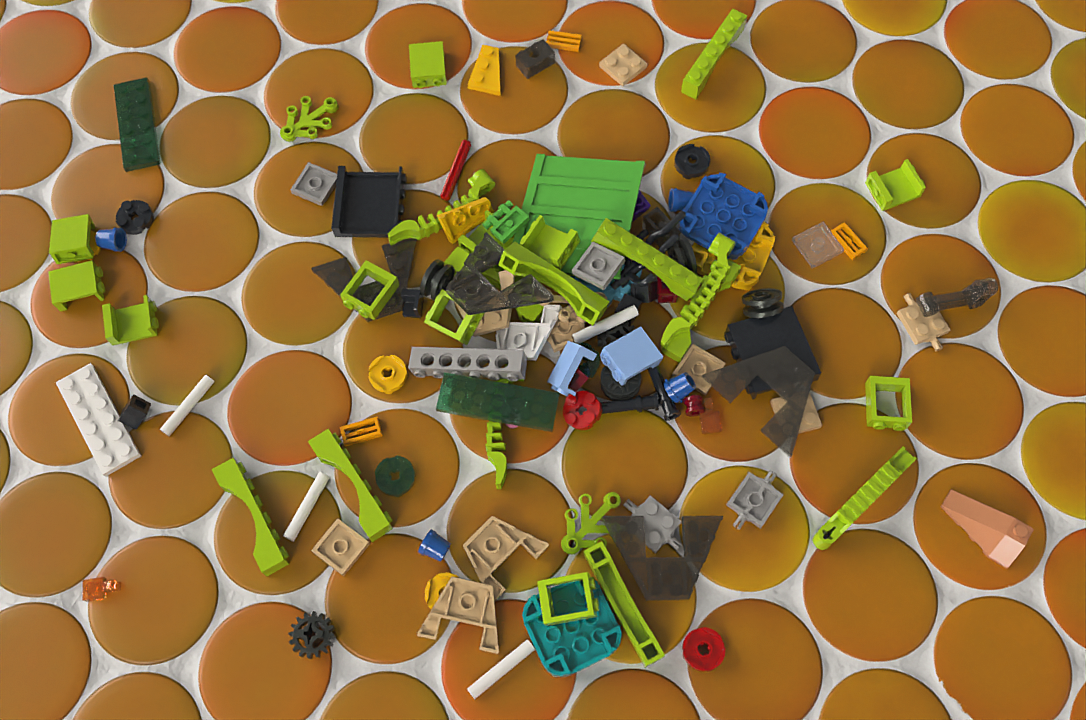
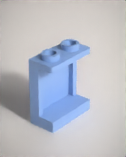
(630, 355)
(567, 365)

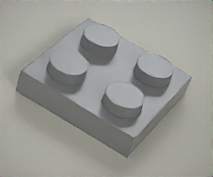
(314, 184)
(598, 265)

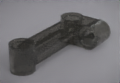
(971, 296)

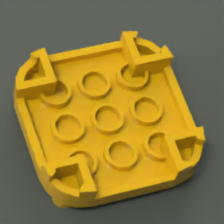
(751, 261)

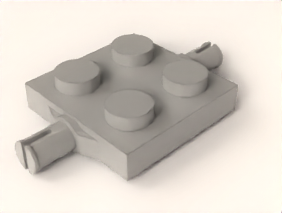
(754, 500)
(658, 523)

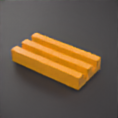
(564, 38)
(846, 242)
(366, 437)

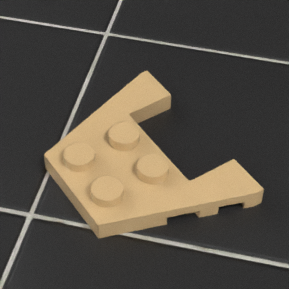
(498, 319)
(493, 545)
(466, 603)

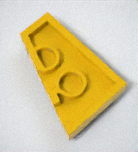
(486, 71)
(464, 218)

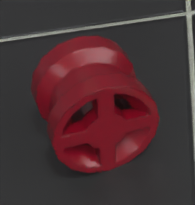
(693, 405)

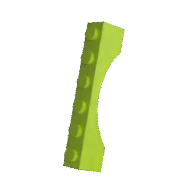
(701, 70)
(677, 277)
(583, 300)
(526, 314)
(682, 342)
(370, 517)
(267, 550)
(623, 605)

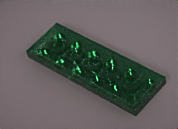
(136, 124)
(498, 402)

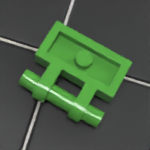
(509, 224)

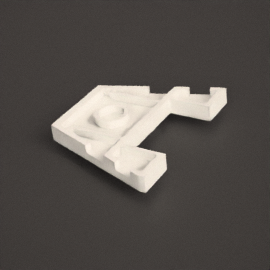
(529, 336)

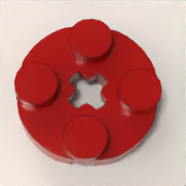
(589, 417)
(714, 644)

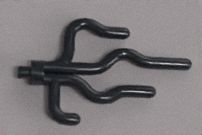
(632, 267)

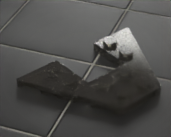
(399, 260)
(478, 295)
(783, 374)
(664, 576)

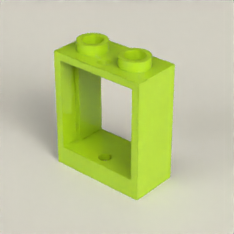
(368, 269)
(467, 326)
(889, 384)
(547, 604)

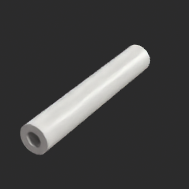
(605, 324)
(187, 405)
(306, 506)
(501, 669)

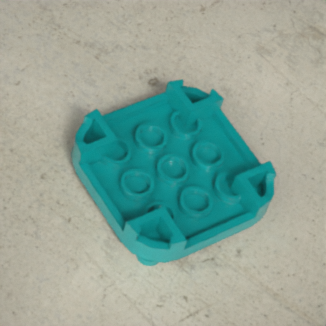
(573, 644)

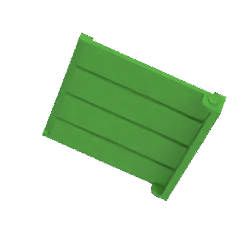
(580, 197)

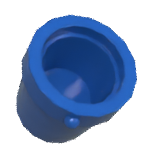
(678, 199)
(112, 239)
(679, 387)
(434, 546)

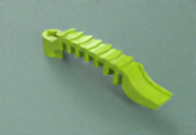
(480, 183)
(720, 247)
(494, 456)
(862, 499)

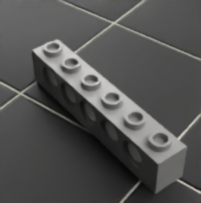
(422, 356)

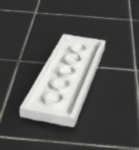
(98, 419)

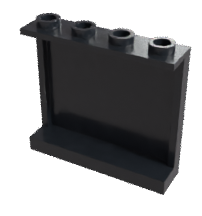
(368, 203)
(761, 335)

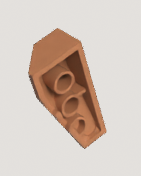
(994, 531)

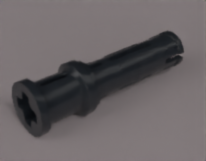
(638, 403)
(667, 404)

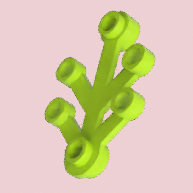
(307, 120)
(587, 525)

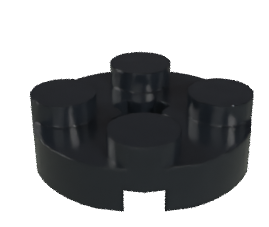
(688, 169)
(132, 208)

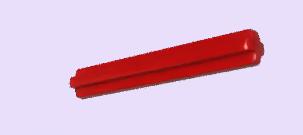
(455, 170)

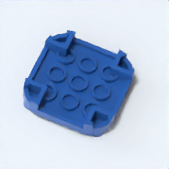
(726, 209)

